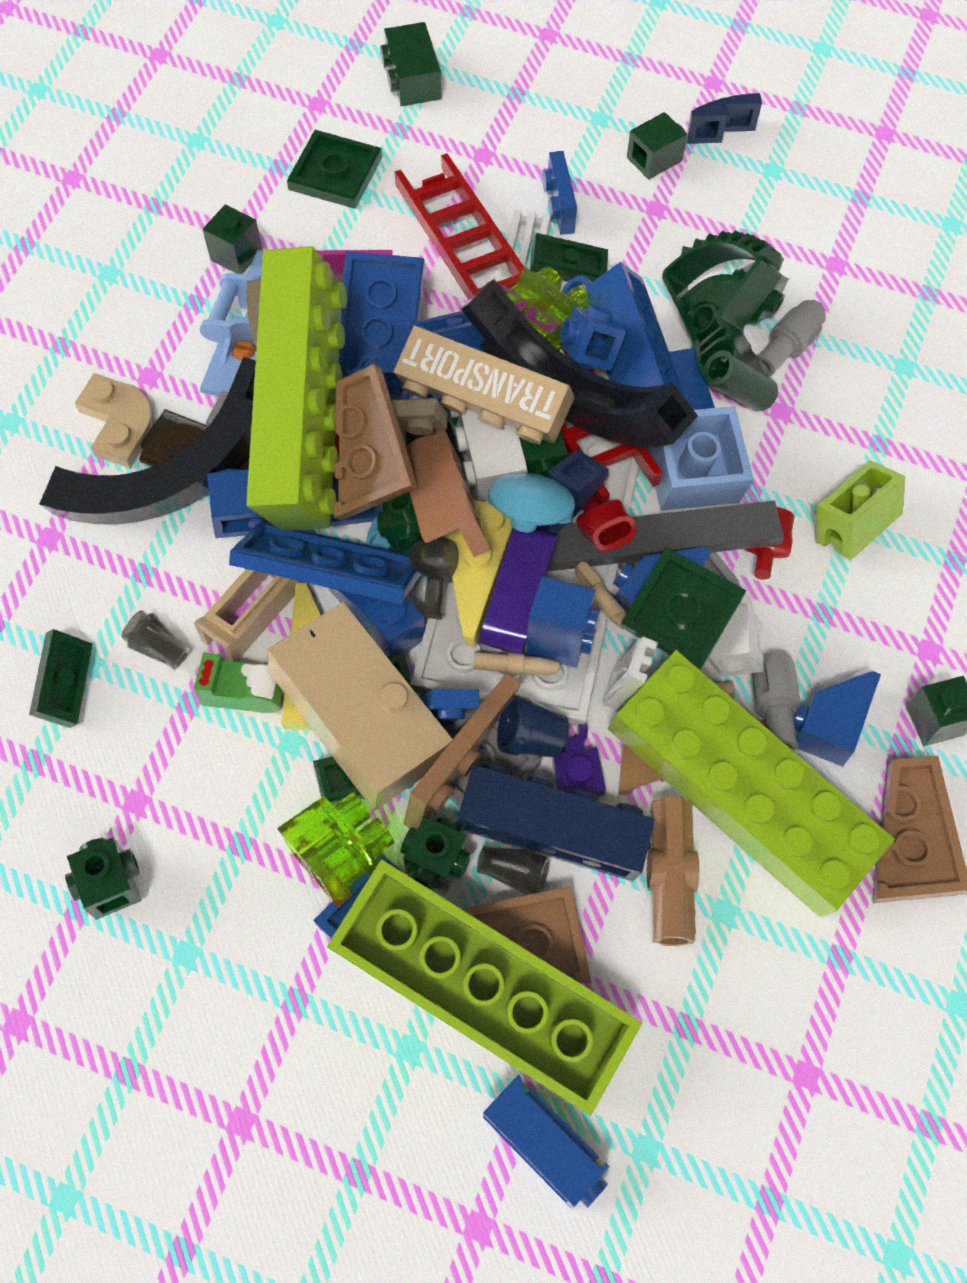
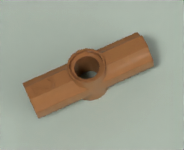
(672, 872)

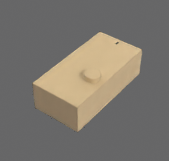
(358, 704)

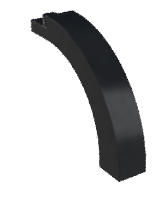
(601, 406)
(166, 485)

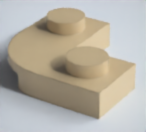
(126, 418)

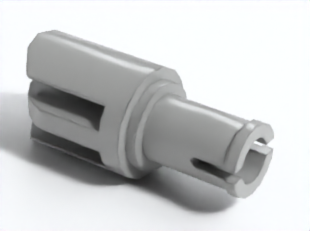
(792, 334)
(778, 696)

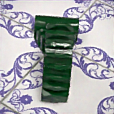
(720, 309)

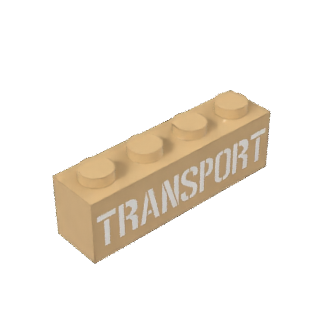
(483, 385)

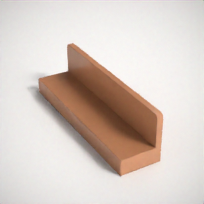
(443, 494)

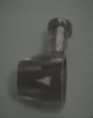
(438, 563)

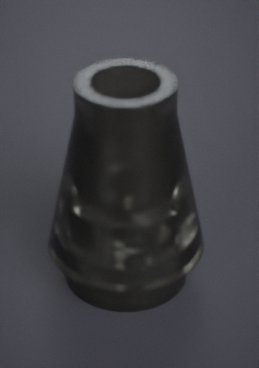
(152, 638)
(517, 868)

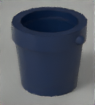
(531, 729)

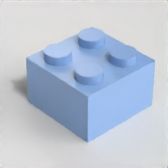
(705, 463)

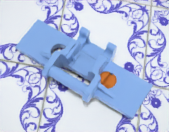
(232, 336)

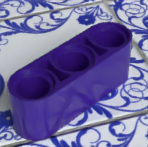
(515, 590)

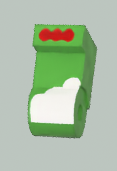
(236, 685)

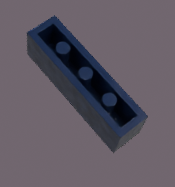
(555, 822)

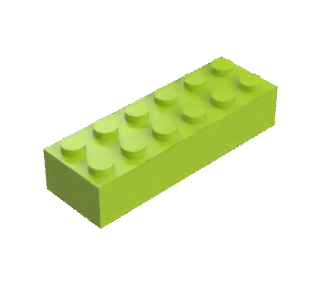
(296, 390)
(751, 785)
(485, 986)

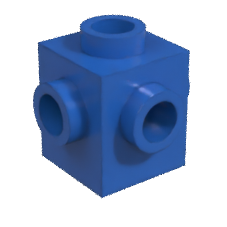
(592, 337)

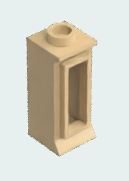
(252, 623)

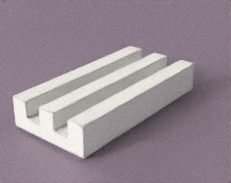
(530, 222)
(631, 670)

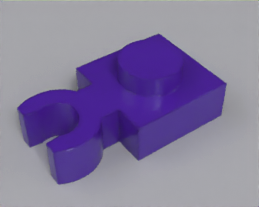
(579, 767)

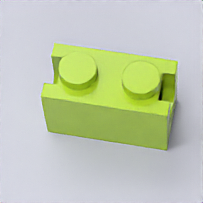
(858, 512)

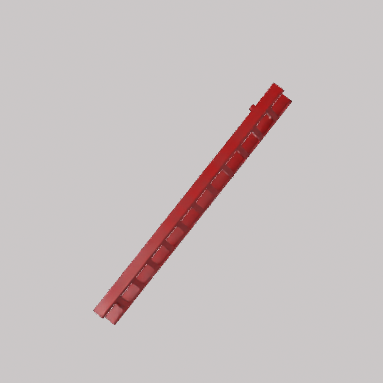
(487, 228)

